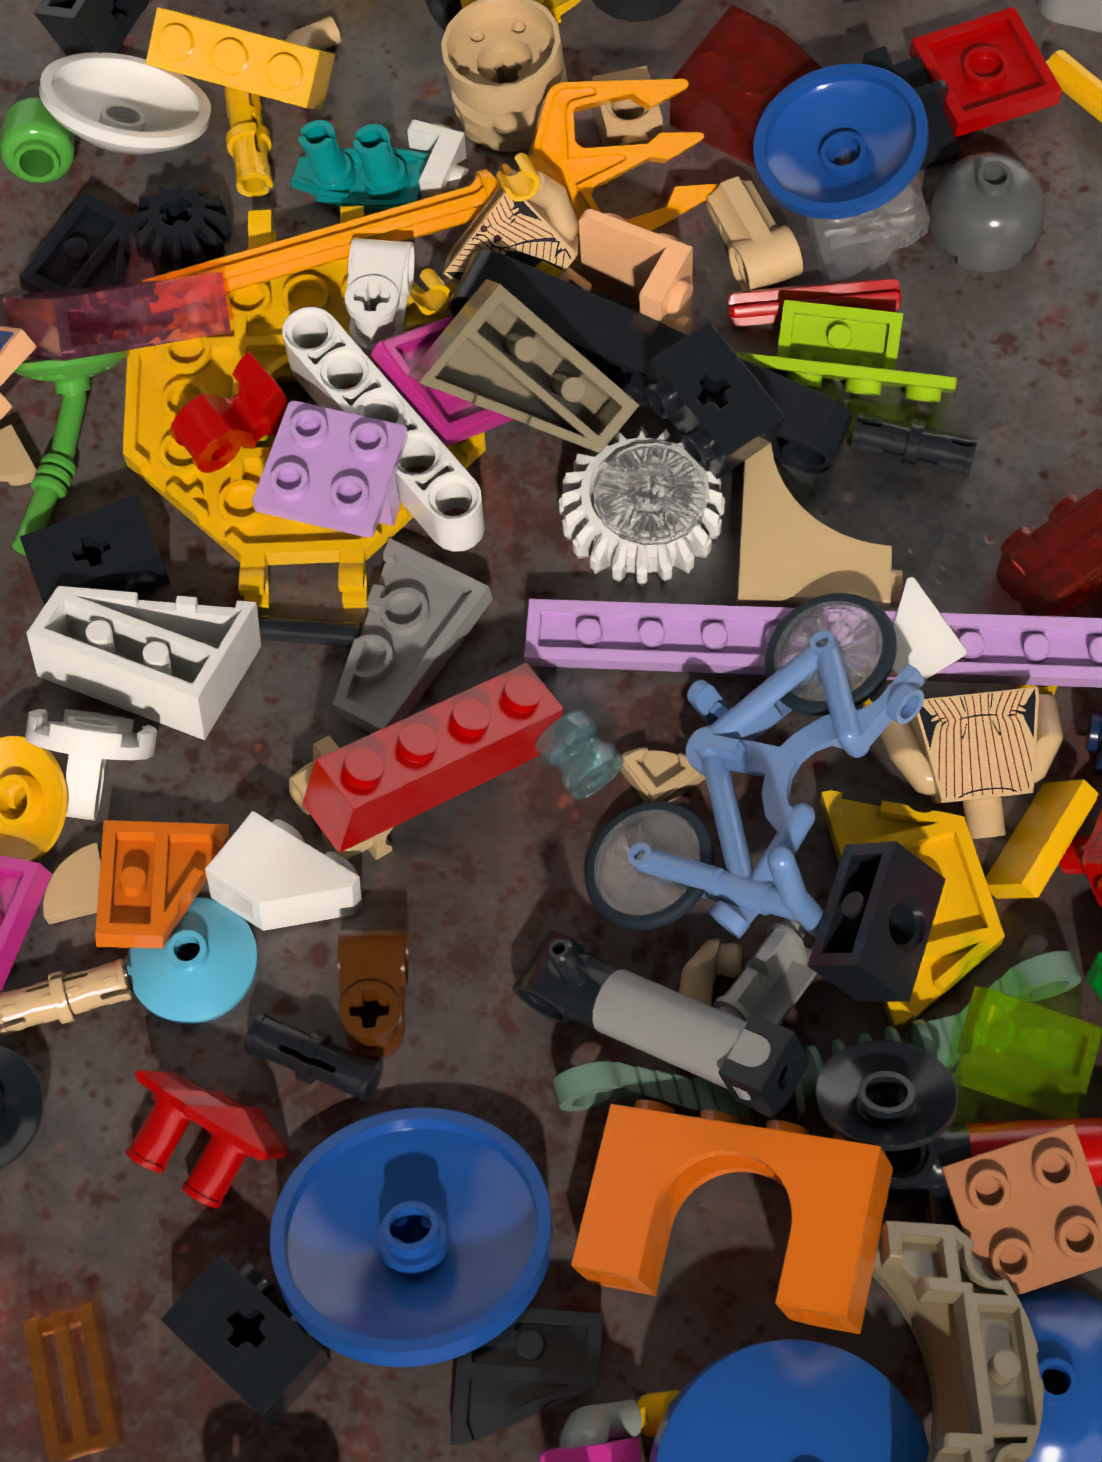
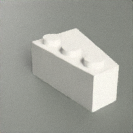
(146, 656)

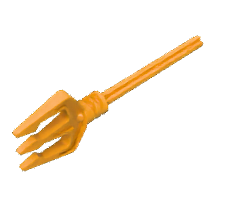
(551, 152)

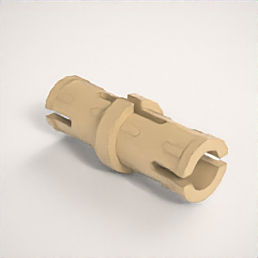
(64, 996)

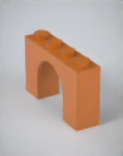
(659, 1158)

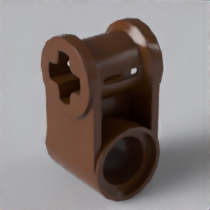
(373, 981)

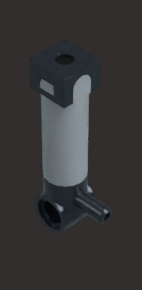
(750, 1058)

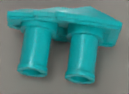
(365, 175)

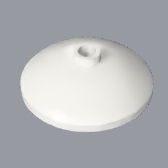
(124, 103)

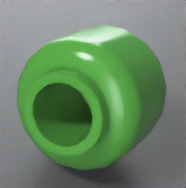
(35, 143)

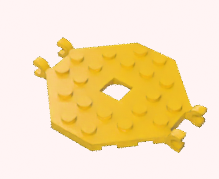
(220, 502)

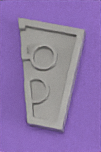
(408, 636)

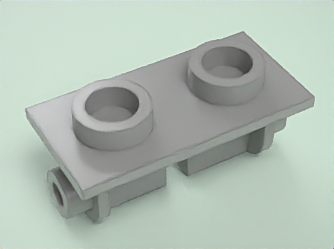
(772, 977)

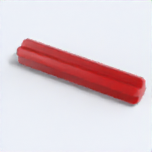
(766, 305)

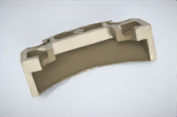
(971, 1342)

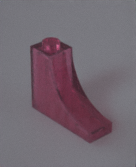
(120, 317)

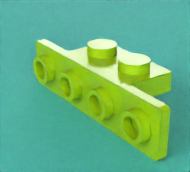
(847, 347)

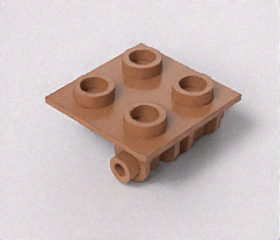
(1030, 1209)

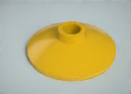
(30, 799)

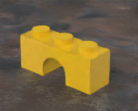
(240, 59)

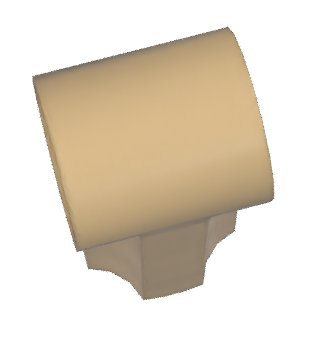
(757, 247)

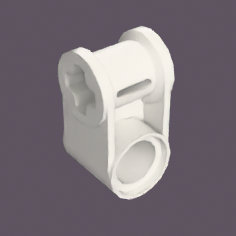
(378, 289)

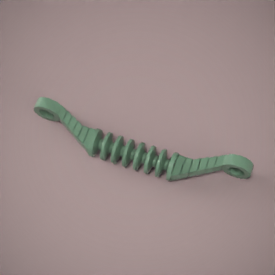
(606, 1081)

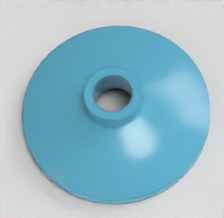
(208, 983)

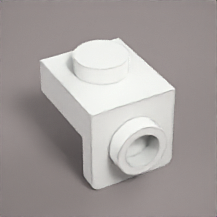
(447, 164)

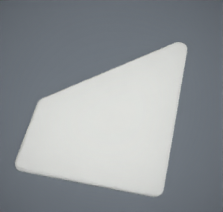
(923, 634)

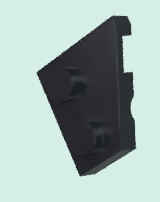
(83, 251)
(525, 1371)

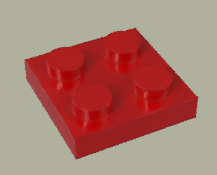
(989, 70)

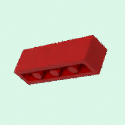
(429, 757)

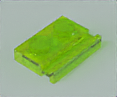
(1026, 1054)

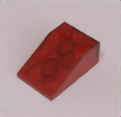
(735, 79)

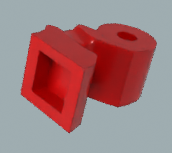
(217, 426)

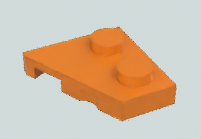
(151, 878)

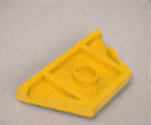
(966, 919)

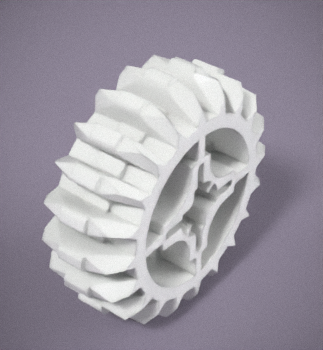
(606, 548)

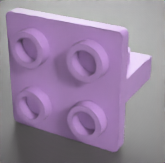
(332, 470)

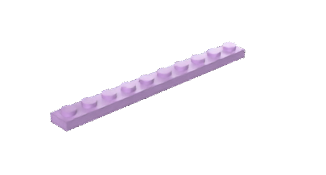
(737, 637)

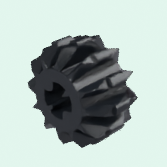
(180, 227)

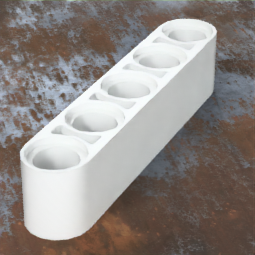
(343, 363)

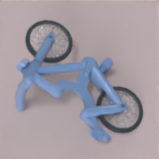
(661, 856)

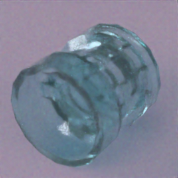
(579, 754)

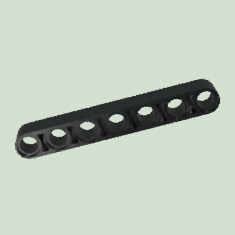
(625, 342)

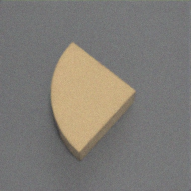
(14, 460)
(659, 774)
(74, 886)

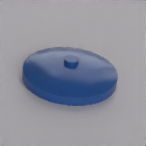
(411, 1237)
(789, 1406)

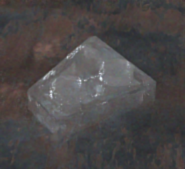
(870, 238)

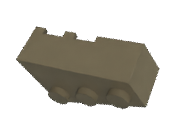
(521, 368)

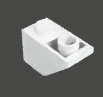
(279, 879)

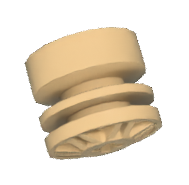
(500, 68)

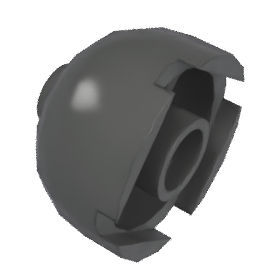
(987, 212)

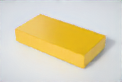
(1041, 839)

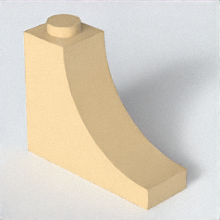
(795, 557)

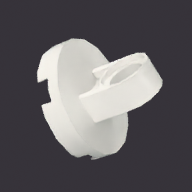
(89, 741)

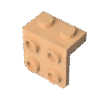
(638, 267)

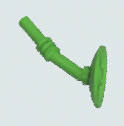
(57, 468)

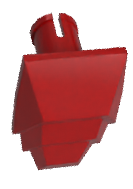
(233, 1128)

